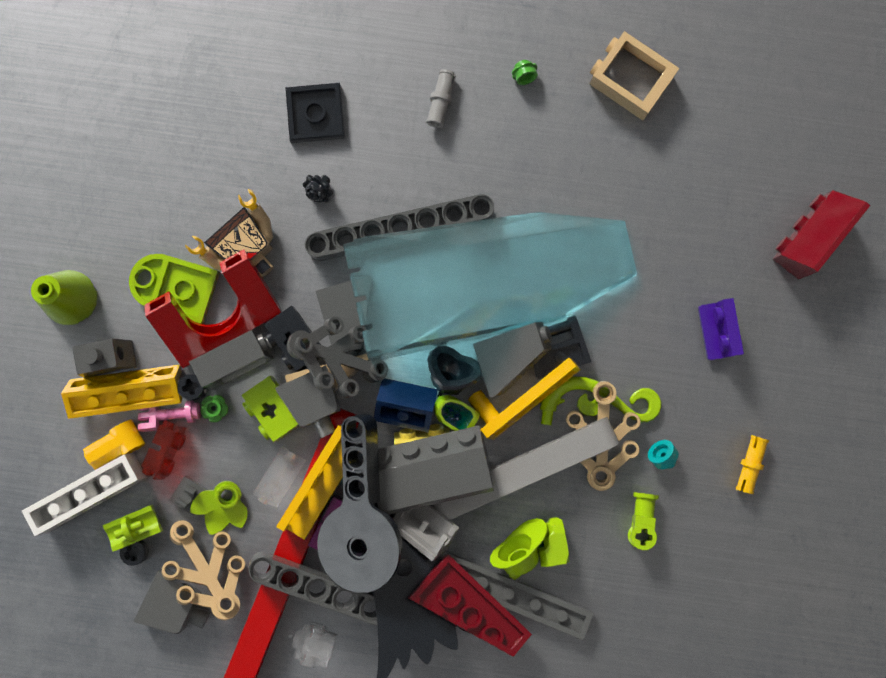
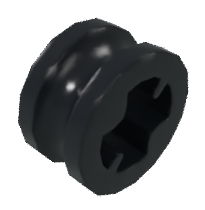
(142, 555)

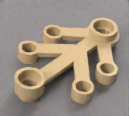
(621, 430)
(205, 573)

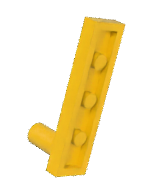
(499, 423)

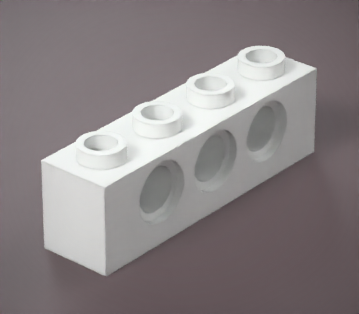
(84, 494)

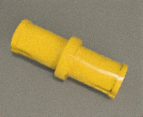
(752, 464)

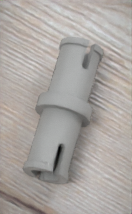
(441, 98)

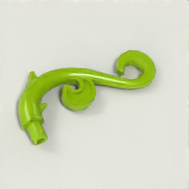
(590, 408)

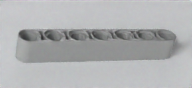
(538, 465)

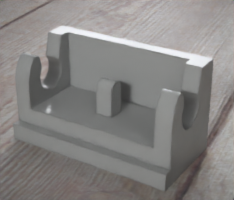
(426, 530)

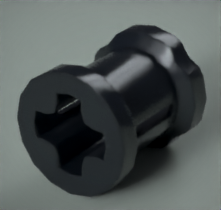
(186, 382)

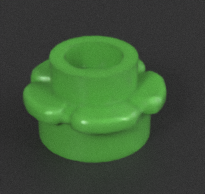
(524, 72)
(221, 408)

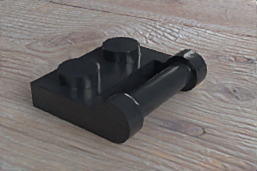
(572, 348)

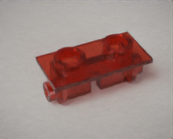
(162, 461)

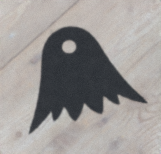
(406, 624)

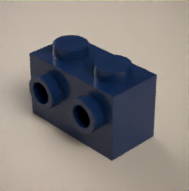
(405, 405)

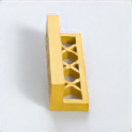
(122, 391)
(315, 490)

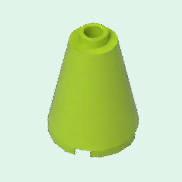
(65, 296)

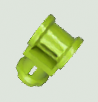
(643, 519)

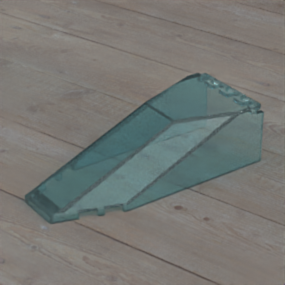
(482, 277)

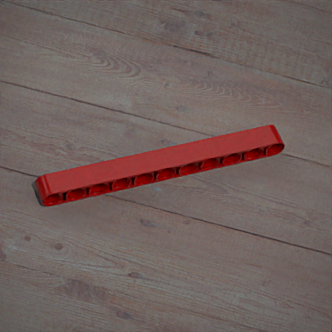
(270, 602)

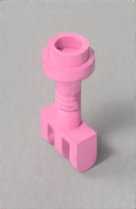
(190, 412)

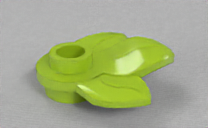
(220, 511)

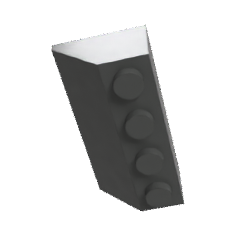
(433, 470)

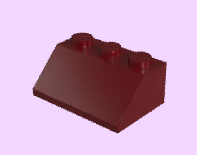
(819, 233)

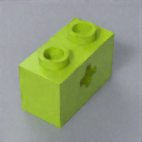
(256, 404)

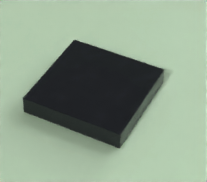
(315, 113)

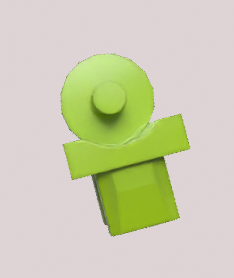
(132, 528)

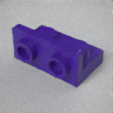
(720, 329)

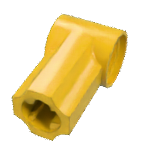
(121, 440)

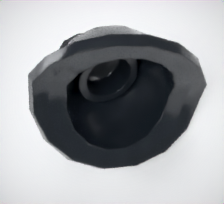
(452, 371)

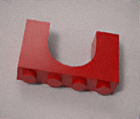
(191, 339)

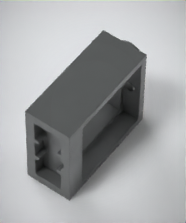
(232, 359)

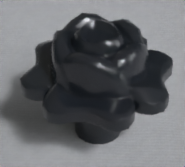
(318, 188)

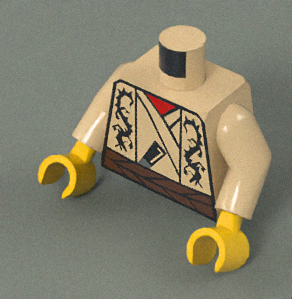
(245, 230)

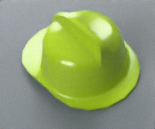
(520, 549)

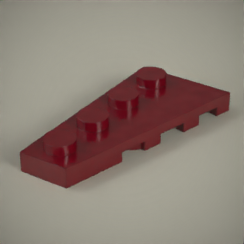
(465, 603)

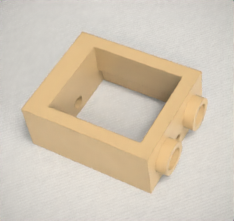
(621, 95)

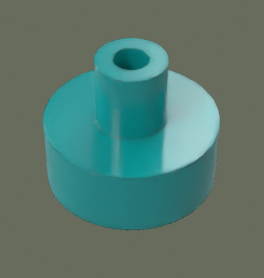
(663, 454)

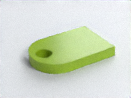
(187, 282)

